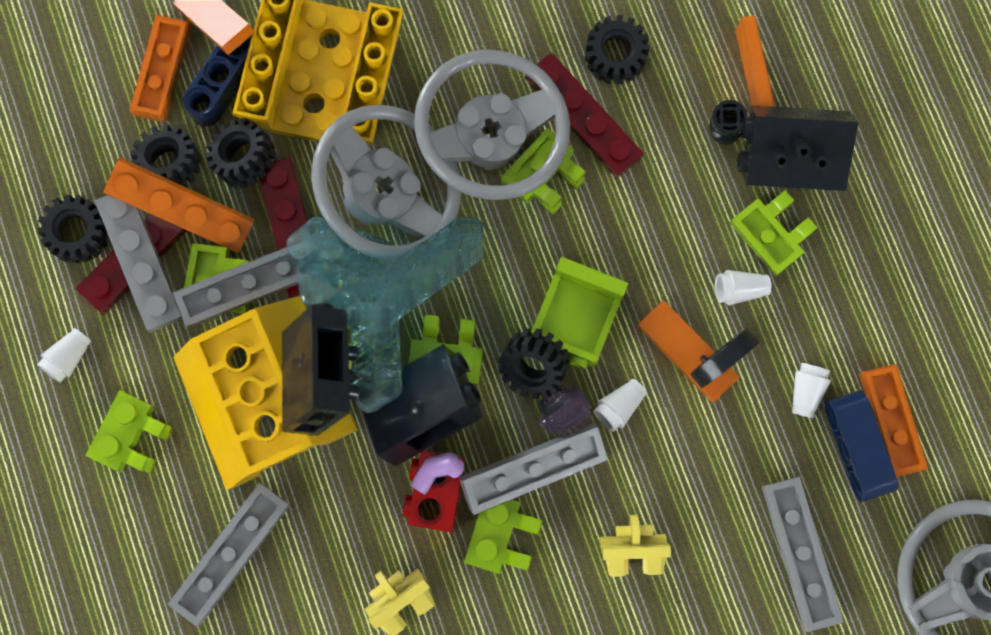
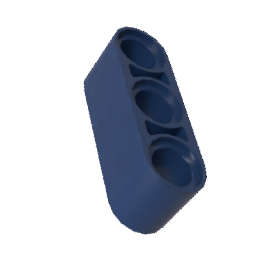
(217, 93)
(861, 446)

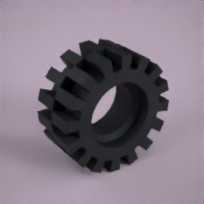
(617, 30)
(168, 141)
(229, 142)
(58, 215)
(544, 351)

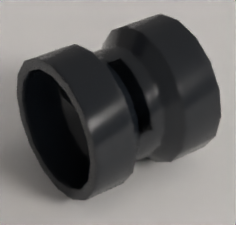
(723, 128)

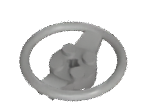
(508, 118)
(361, 172)
(962, 590)

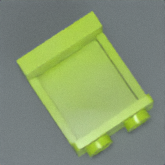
(580, 310)

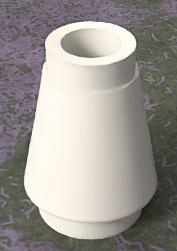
(739, 286)
(64, 355)
(809, 389)
(618, 406)

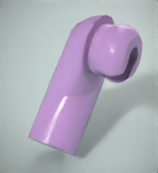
(434, 467)

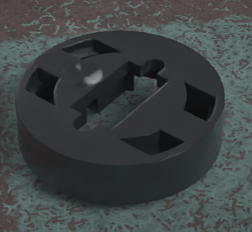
(724, 358)

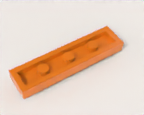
(178, 205)

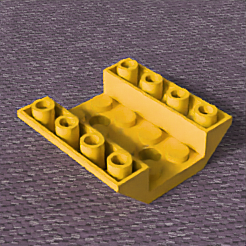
(291, 66)
(235, 400)

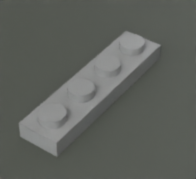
(139, 263)
(236, 287)
(532, 468)
(802, 554)
(228, 555)

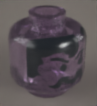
(565, 411)

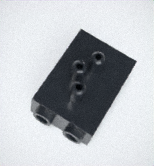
(797, 148)
(317, 370)
(431, 406)

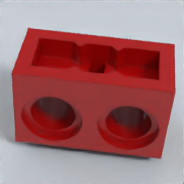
(444, 493)

